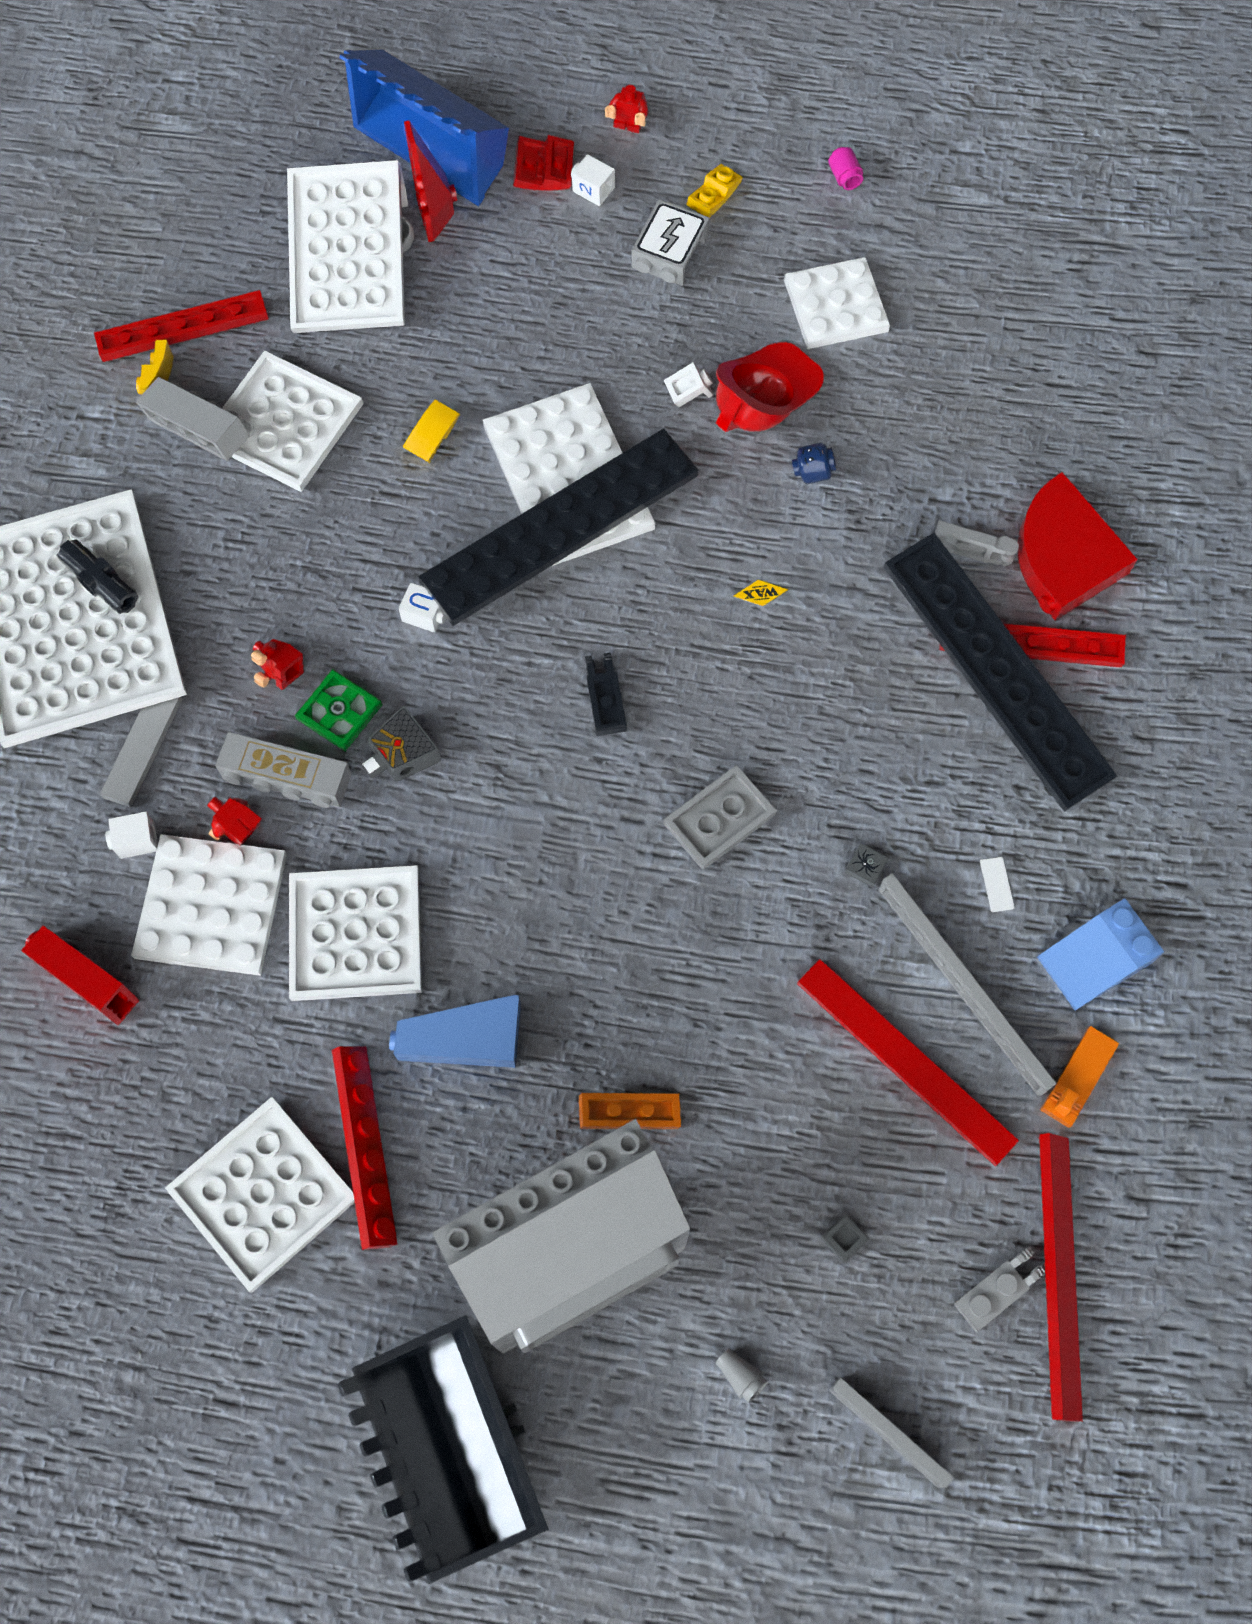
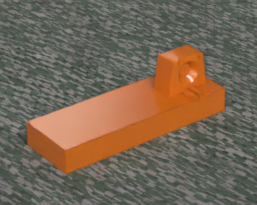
(1079, 1077)
(618, 1109)

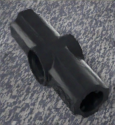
(97, 576)

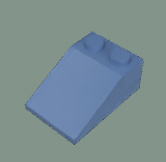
(1100, 954)

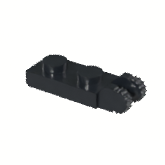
(605, 698)

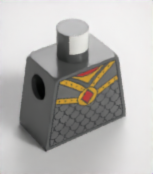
(400, 748)

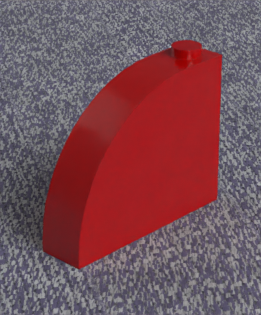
(1068, 549)

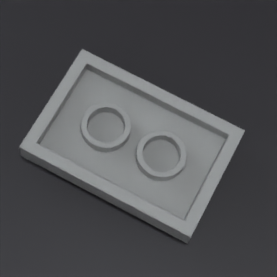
(719, 817)

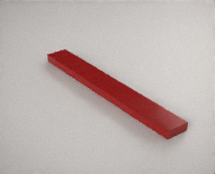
(908, 1063)
(1060, 1279)

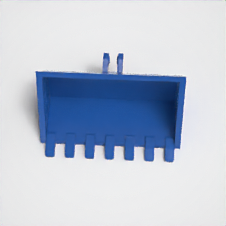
(459, 135)

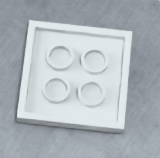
(836, 303)

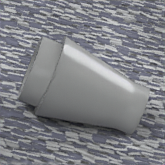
(742, 1375)

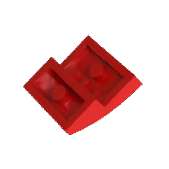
(543, 164)

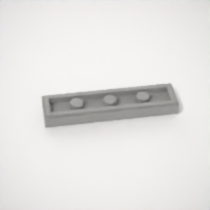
(139, 752)
(891, 1434)

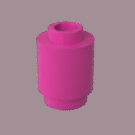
(846, 168)

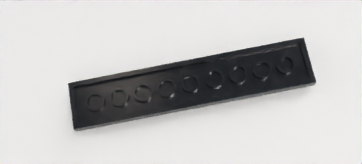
(557, 526)
(1000, 672)

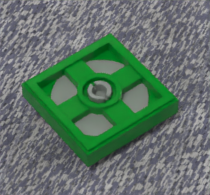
(338, 710)

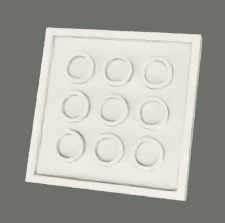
(289, 419)
(209, 905)
(354, 933)
(261, 1194)

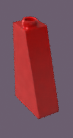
(80, 974)

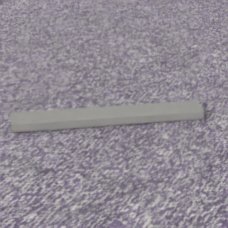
(966, 986)

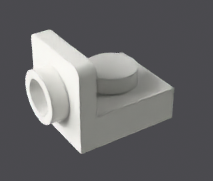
(689, 384)

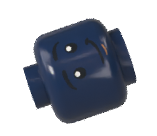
(814, 463)

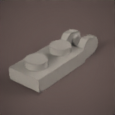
(977, 544)
(997, 1291)

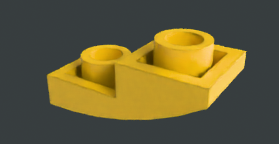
(715, 191)
(161, 366)
(431, 430)

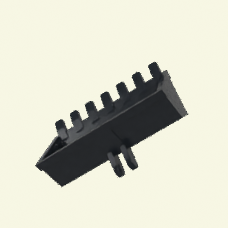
(445, 1451)

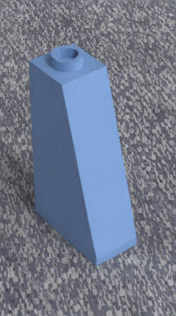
(463, 1035)

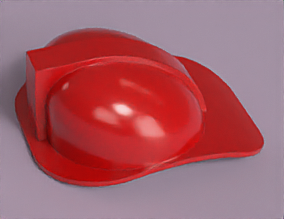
(765, 387)

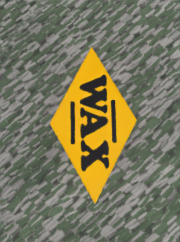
(760, 592)

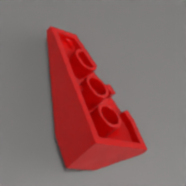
(431, 185)

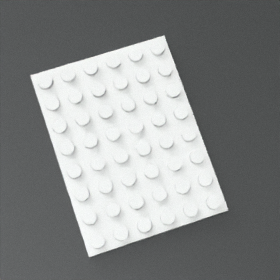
(62, 648)

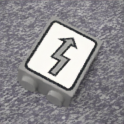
(669, 241)

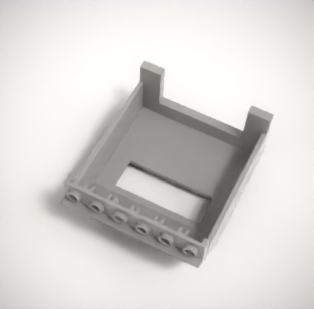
(567, 1241)

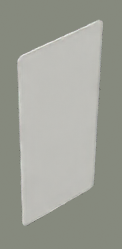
(997, 884)

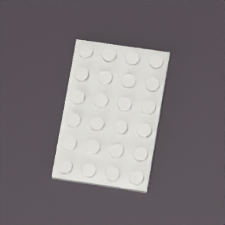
(345, 247)
(553, 446)

